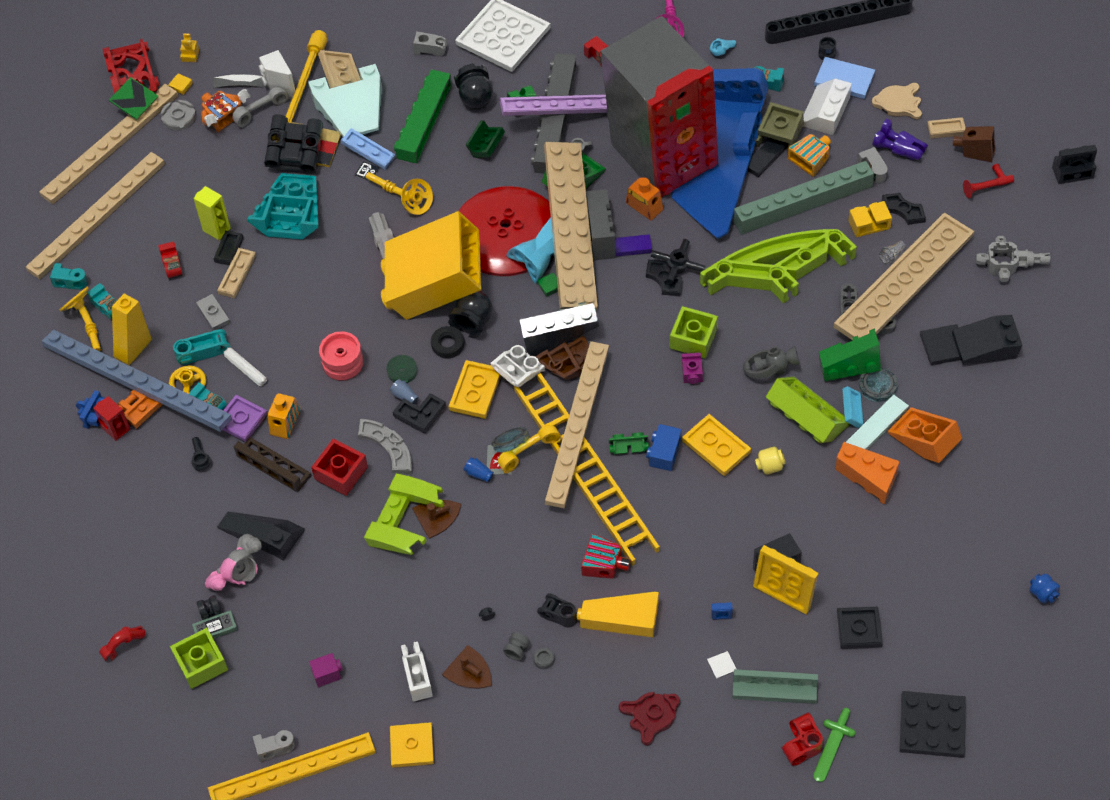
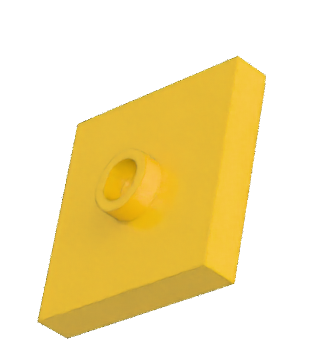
(411, 745)

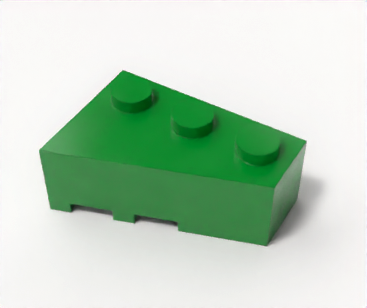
(851, 358)

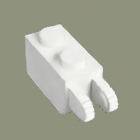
(416, 673)

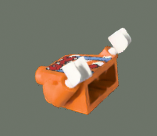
(220, 107)

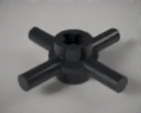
(677, 261)

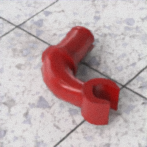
(124, 635)

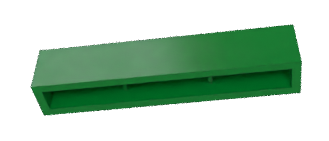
(423, 116)

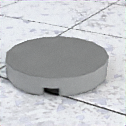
(178, 115)

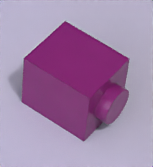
(326, 669)

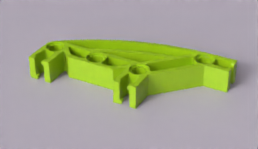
(793, 258)

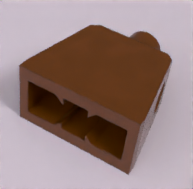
(977, 143)

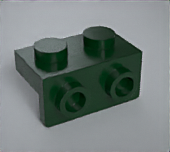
(484, 140)

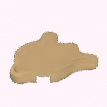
(899, 101)

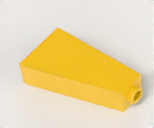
(129, 329)
(621, 614)

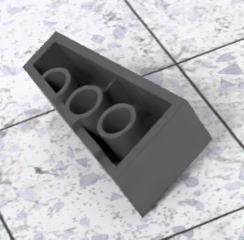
(600, 225)

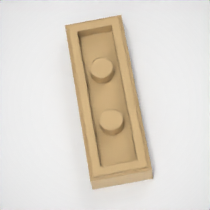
(236, 273)

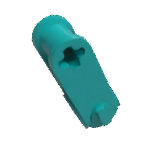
(200, 347)

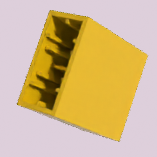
(431, 266)

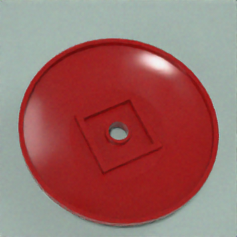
(492, 208)

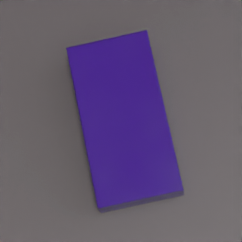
(633, 245)

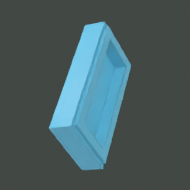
(852, 407)

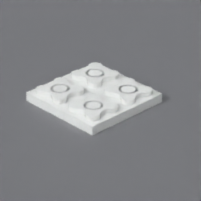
(503, 34)

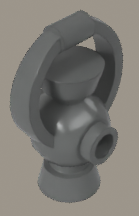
(774, 362)

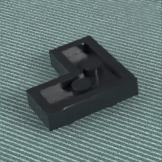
(420, 416)

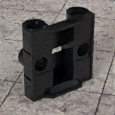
(293, 156)

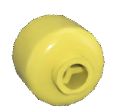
(770, 460)

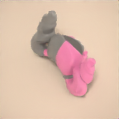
(242, 557)

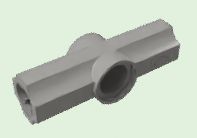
(381, 232)

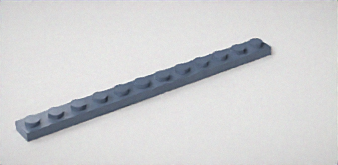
(137, 380)

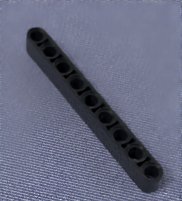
(834, 19)

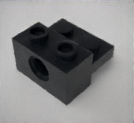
(1075, 164)

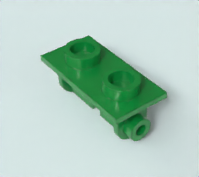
(636, 442)

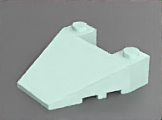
(352, 104)

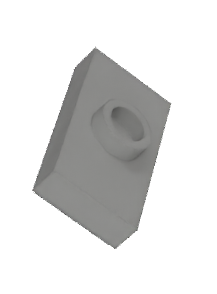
(213, 312)

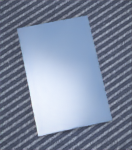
(857, 75)

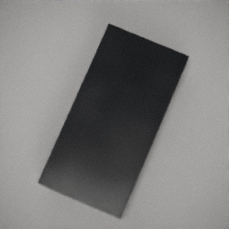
(228, 247)

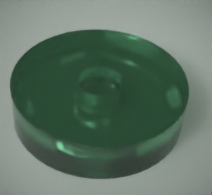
(399, 362)

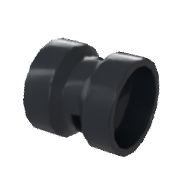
(827, 48)
(213, 606)

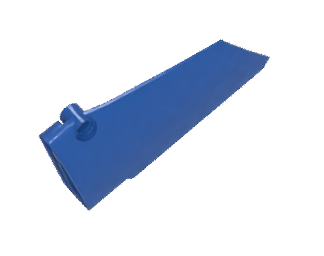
(715, 193)

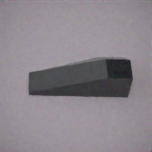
(275, 534)

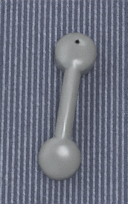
(242, 114)

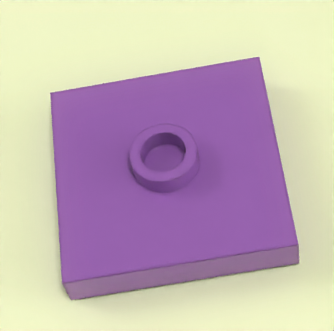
(245, 417)

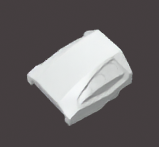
(517, 366)

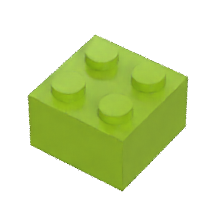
(693, 331)
(199, 658)

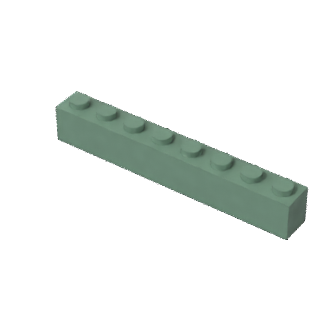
(803, 197)

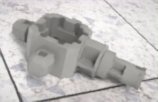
(1018, 258)

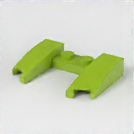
(384, 532)

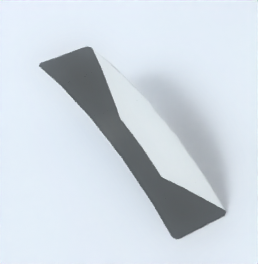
(229, 80)

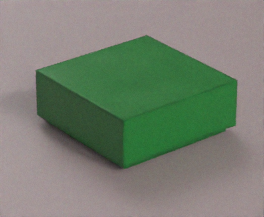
(548, 284)

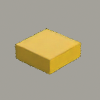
(180, 83)

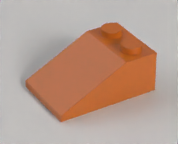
(926, 434)

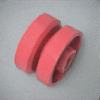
(341, 355)

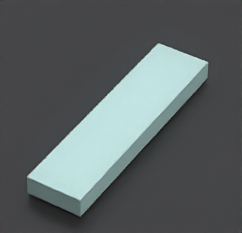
(878, 423)

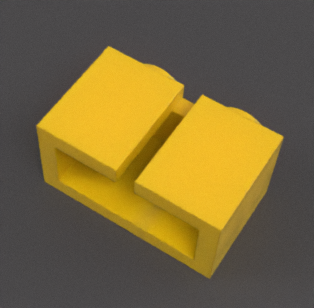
(870, 219)

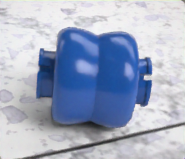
(1044, 588)

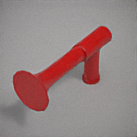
(970, 188)

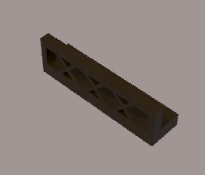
(269, 467)

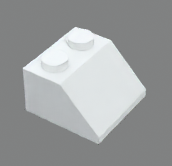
(276, 72)

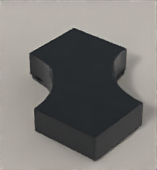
(909, 211)
(658, 271)

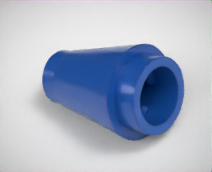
(477, 469)

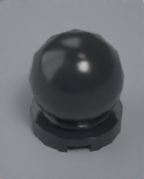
(474, 86)
(471, 313)

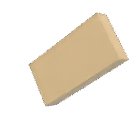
(946, 127)

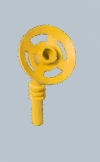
(407, 196)
(78, 303)

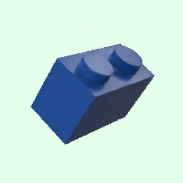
(665, 447)

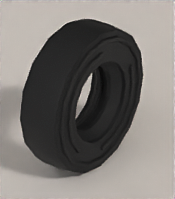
(447, 352)

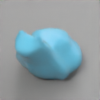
(719, 46)

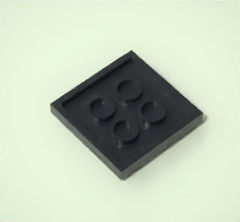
(932, 724)

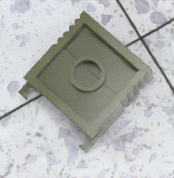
(781, 124)

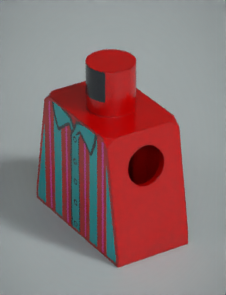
(603, 558)

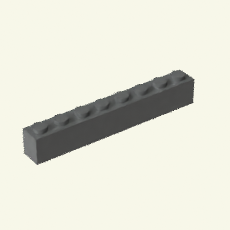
(553, 125)

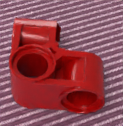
(804, 730)

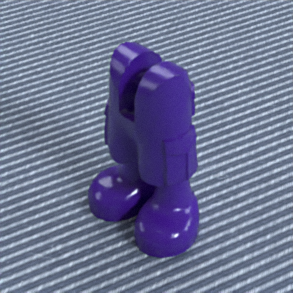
(903, 144)

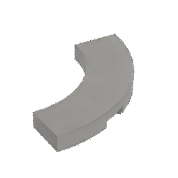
(390, 442)

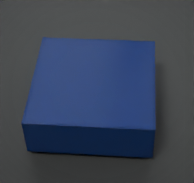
(721, 610)

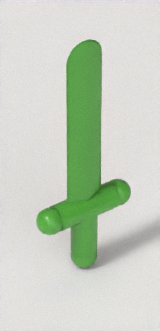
(838, 729)

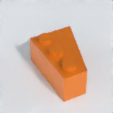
(868, 469)

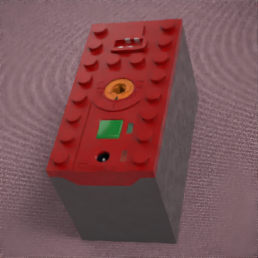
(660, 105)

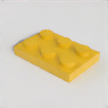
(475, 389)
(716, 444)

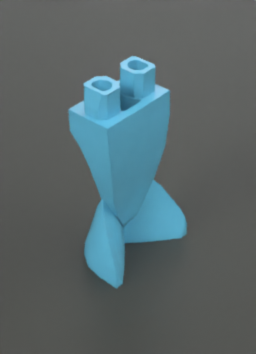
(535, 252)

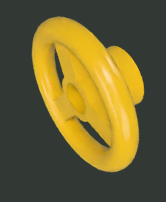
(186, 377)

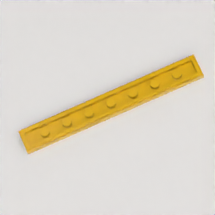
(293, 769)

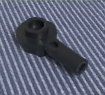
(200, 459)

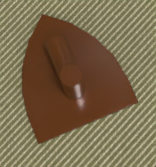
(436, 519)
(469, 670)

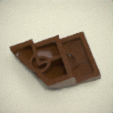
(566, 359)

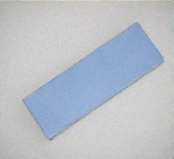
(368, 148)

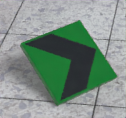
(133, 98)

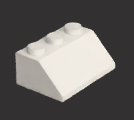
(827, 106)

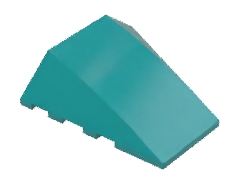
(288, 208)

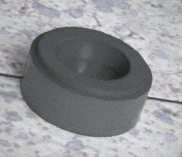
(543, 658)

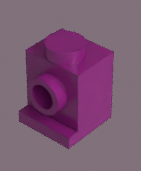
(692, 368)

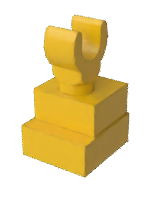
(189, 49)

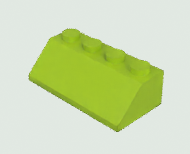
(807, 409)

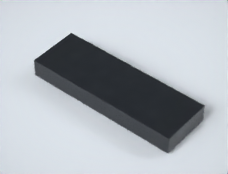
(766, 155)

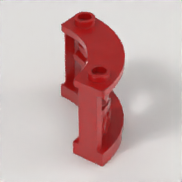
(134, 52)

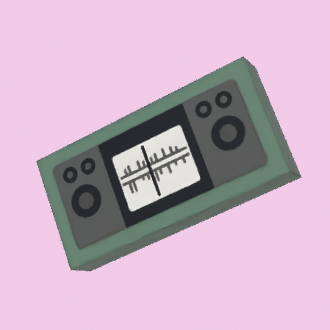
(217, 625)

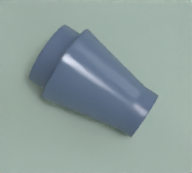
(402, 390)

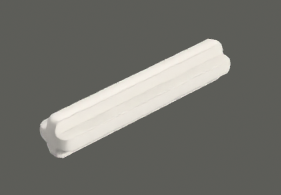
(245, 367)

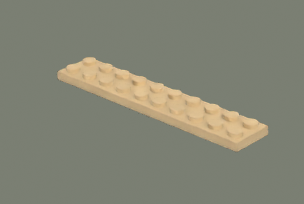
(570, 224)
(904, 278)

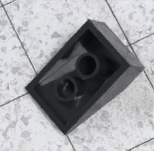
(988, 339)

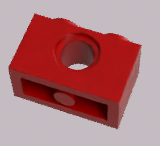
(111, 418)

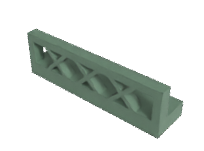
(775, 686)

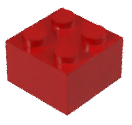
(339, 467)

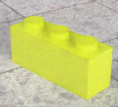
(212, 213)

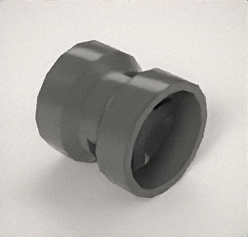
(517, 644)

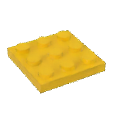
(785, 579)

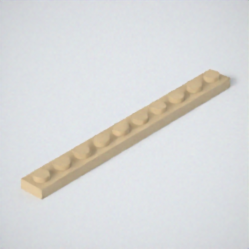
(105, 147)
(95, 215)
(577, 425)

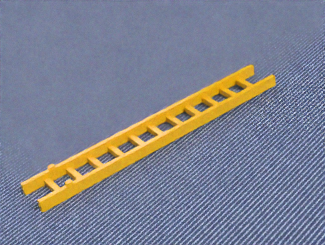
(584, 485)

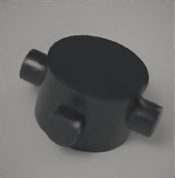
(486, 614)

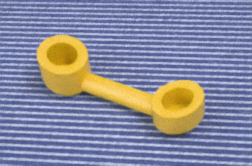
(508, 460)

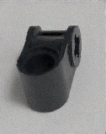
(555, 609)

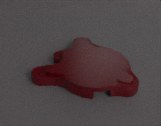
(651, 714)

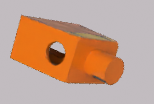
(644, 198)

